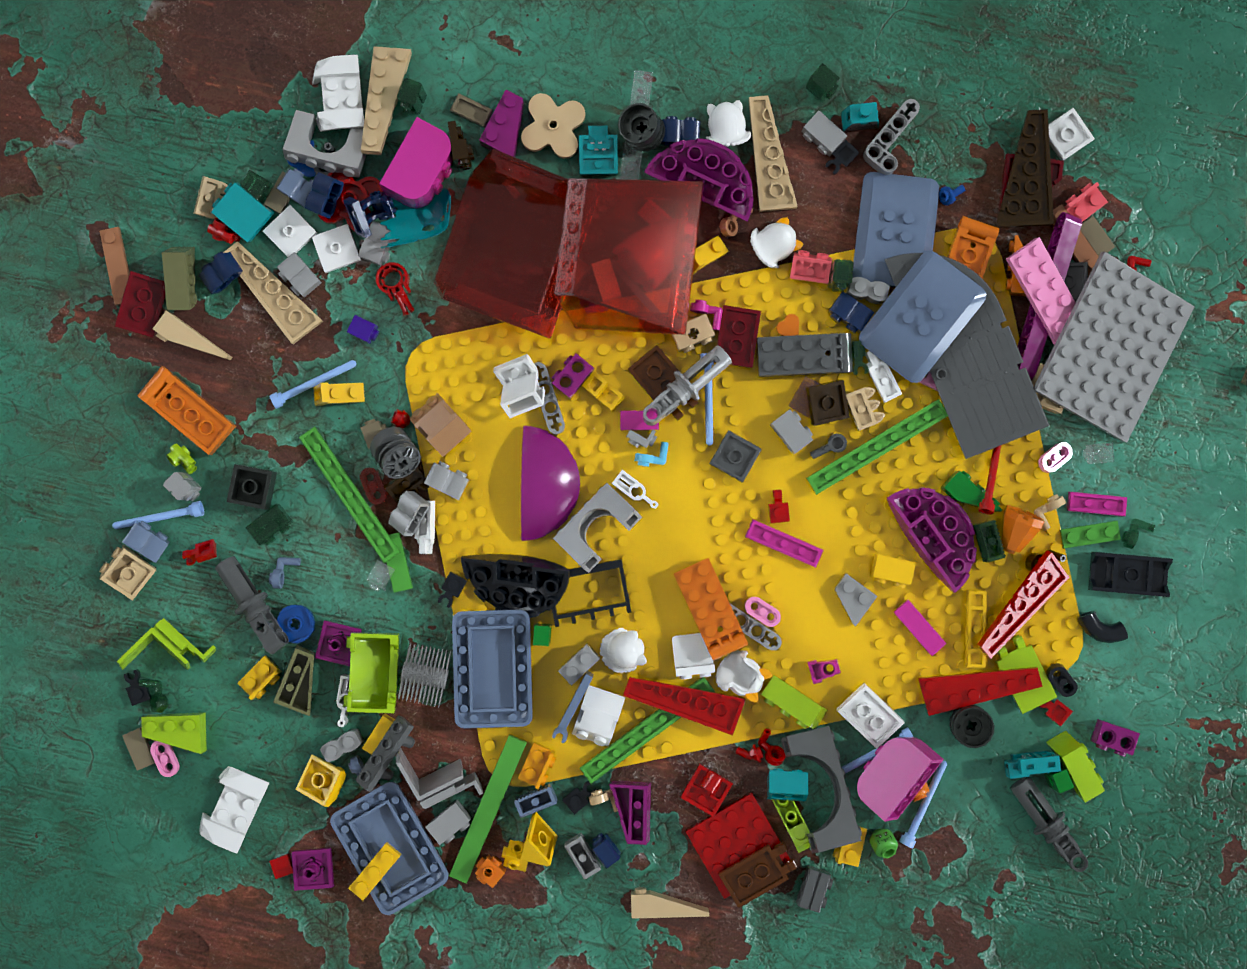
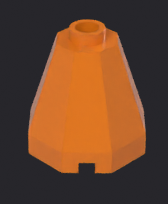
(1019, 528)

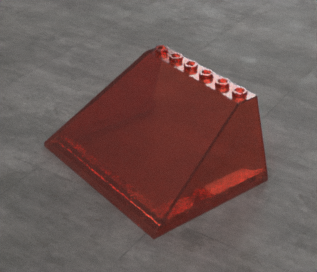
(507, 244)
(628, 254)

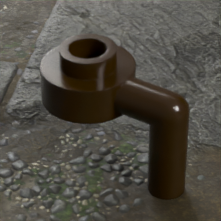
(1033, 558)

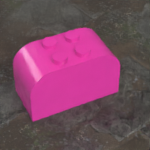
(419, 166)
(896, 775)

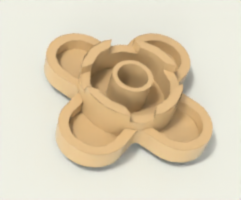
(561, 138)

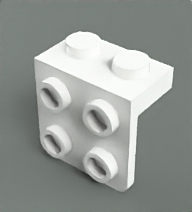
(691, 656)

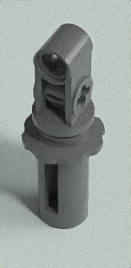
(252, 605)
(1053, 827)

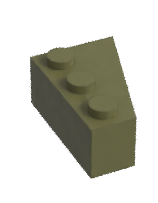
(179, 278)
(297, 683)

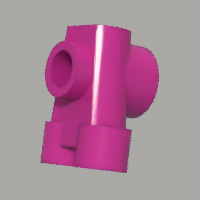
(819, 671)

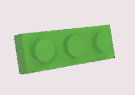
(1090, 534)

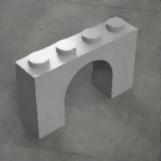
(298, 148)
(573, 534)

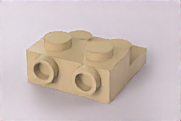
(126, 572)

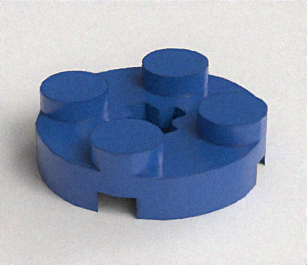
(306, 625)

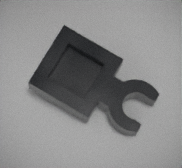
(844, 155)
(453, 586)
(135, 692)
(577, 798)

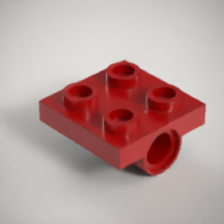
(706, 790)

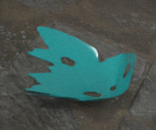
(410, 221)

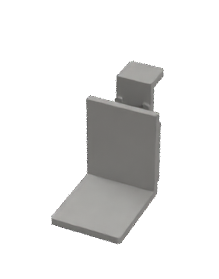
(438, 784)

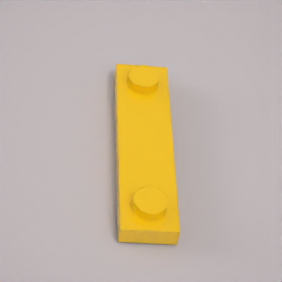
(975, 627)

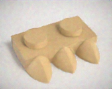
(208, 193)
(862, 408)

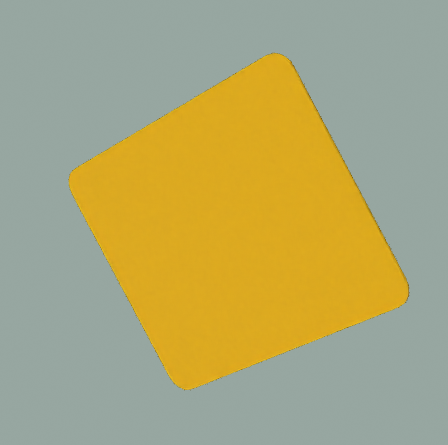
(709, 513)

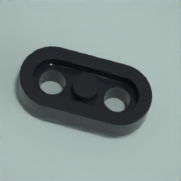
(1060, 679)

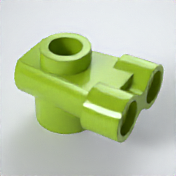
(181, 455)

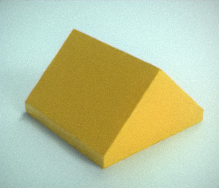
(539, 842)

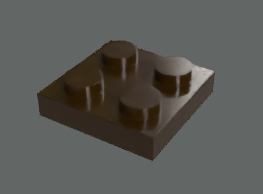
(827, 402)

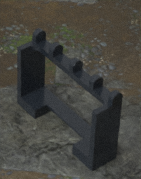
(599, 567)

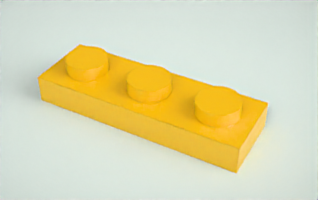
(374, 871)

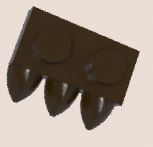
(408, 483)

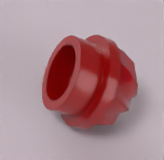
(400, 418)

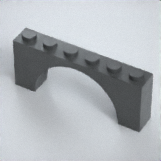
(841, 825)

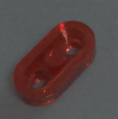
(373, 486)

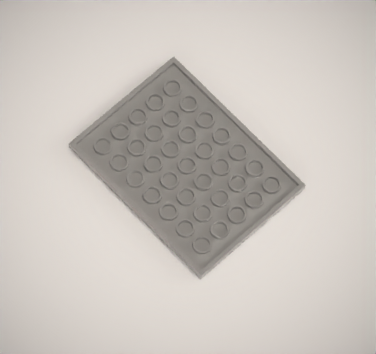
(1113, 347)

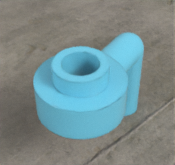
(645, 459)

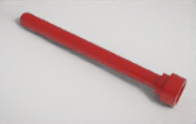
(987, 505)

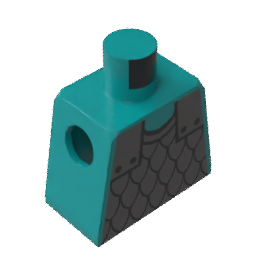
(862, 117)

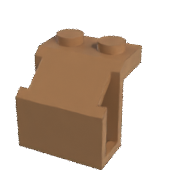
(440, 424)

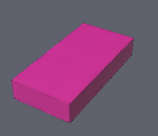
(634, 420)

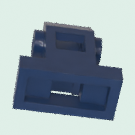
(382, 210)

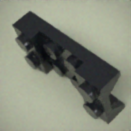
(1129, 574)

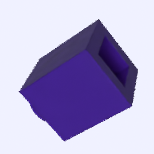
(363, 329)

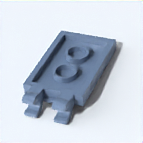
(573, 706)

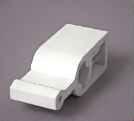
(633, 484)
(343, 690)

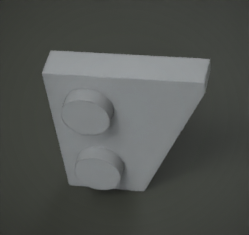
(854, 598)

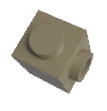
(371, 429)

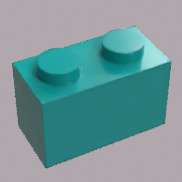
(787, 785)

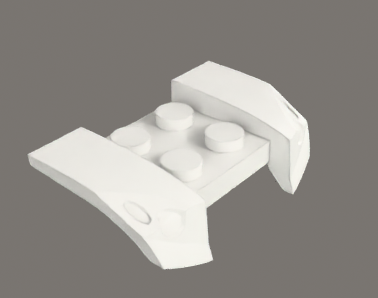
(340, 93)
(234, 809)

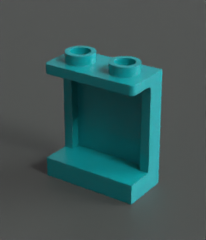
(241, 212)

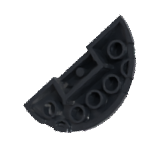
(516, 581)

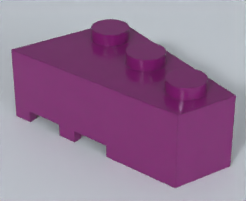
(504, 125)

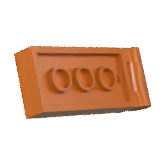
(981, 237)
(186, 410)
(710, 609)

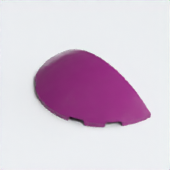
(720, 169)
(547, 483)
(938, 532)

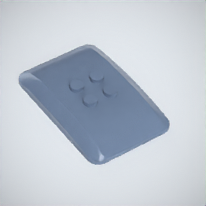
(893, 220)
(922, 316)
(492, 668)
(388, 817)

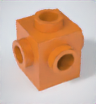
(486, 876)

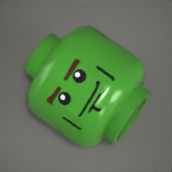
(883, 843)

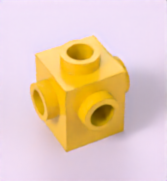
(513, 855)

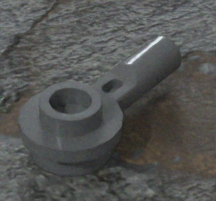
(836, 443)

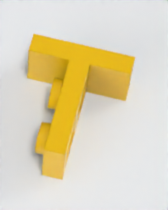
(708, 253)
(338, 393)

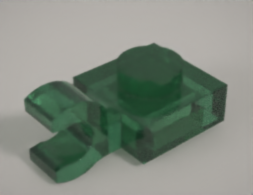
(858, 353)

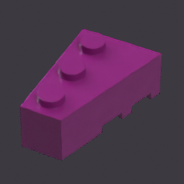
(634, 806)

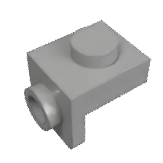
(636, 439)

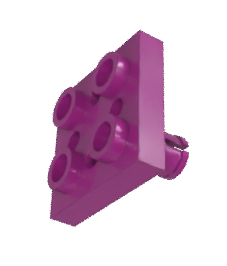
(331, 631)
(311, 869)

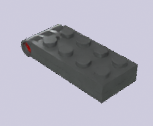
(804, 354)

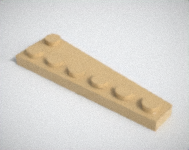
(385, 81)
(772, 174)
(281, 303)

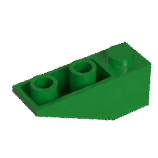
(965, 491)

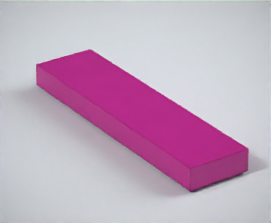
(784, 543)

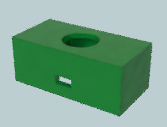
(542, 634)
(1059, 781)

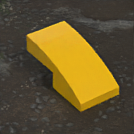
(603, 391)

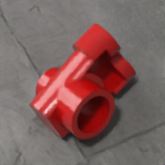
(222, 232)

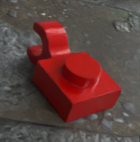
(778, 511)
(202, 552)

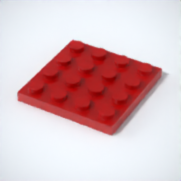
(732, 836)

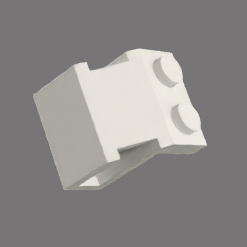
(520, 386)
(598, 716)

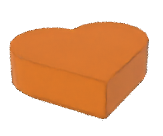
(789, 326)

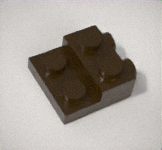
(461, 150)

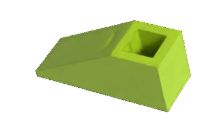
(794, 823)

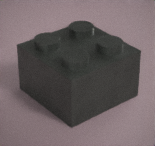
(251, 487)

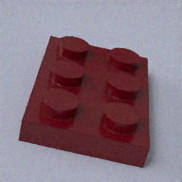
(141, 304)
(739, 334)

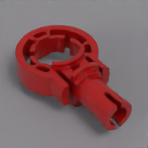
(401, 296)

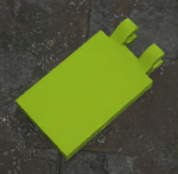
(1026, 657)

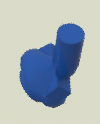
(947, 195)

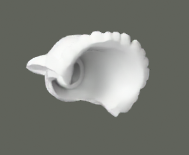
(727, 124)
(622, 650)

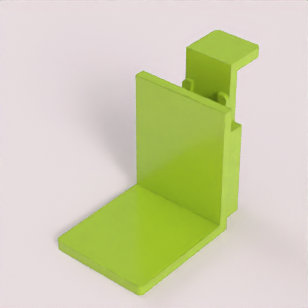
(170, 640)

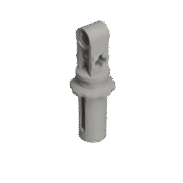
(682, 390)

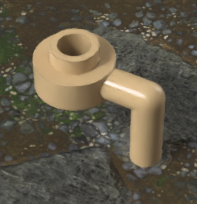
(1053, 503)
(599, 796)

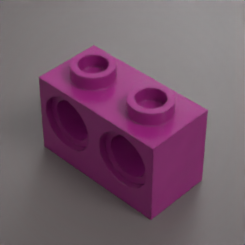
(577, 379)
(1116, 734)

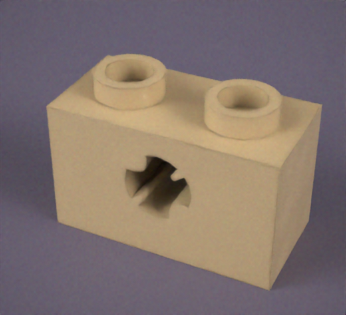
(702, 327)

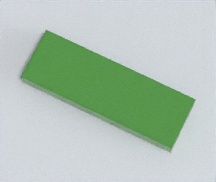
(401, 577)

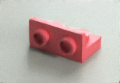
(1086, 203)
(811, 267)

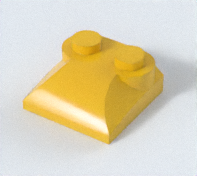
(321, 781)

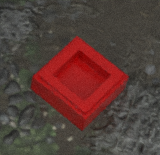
(281, 866)

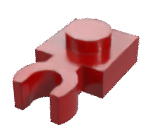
(1057, 711)

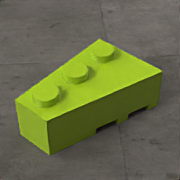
(793, 703)
(177, 729)
(1080, 767)

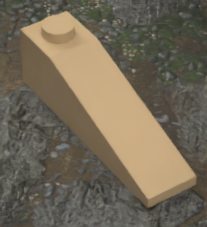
(175, 330)
(657, 905)

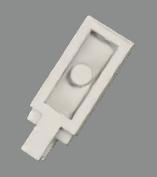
(882, 378)
(426, 532)

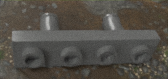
(384, 753)

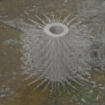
(423, 675)

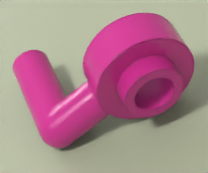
(702, 308)

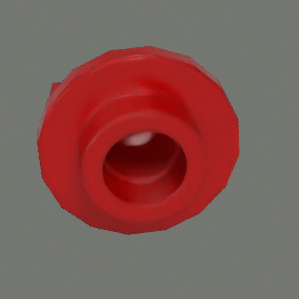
(755, 753)

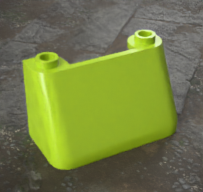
(372, 672)

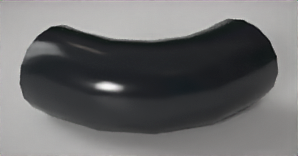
(1101, 631)

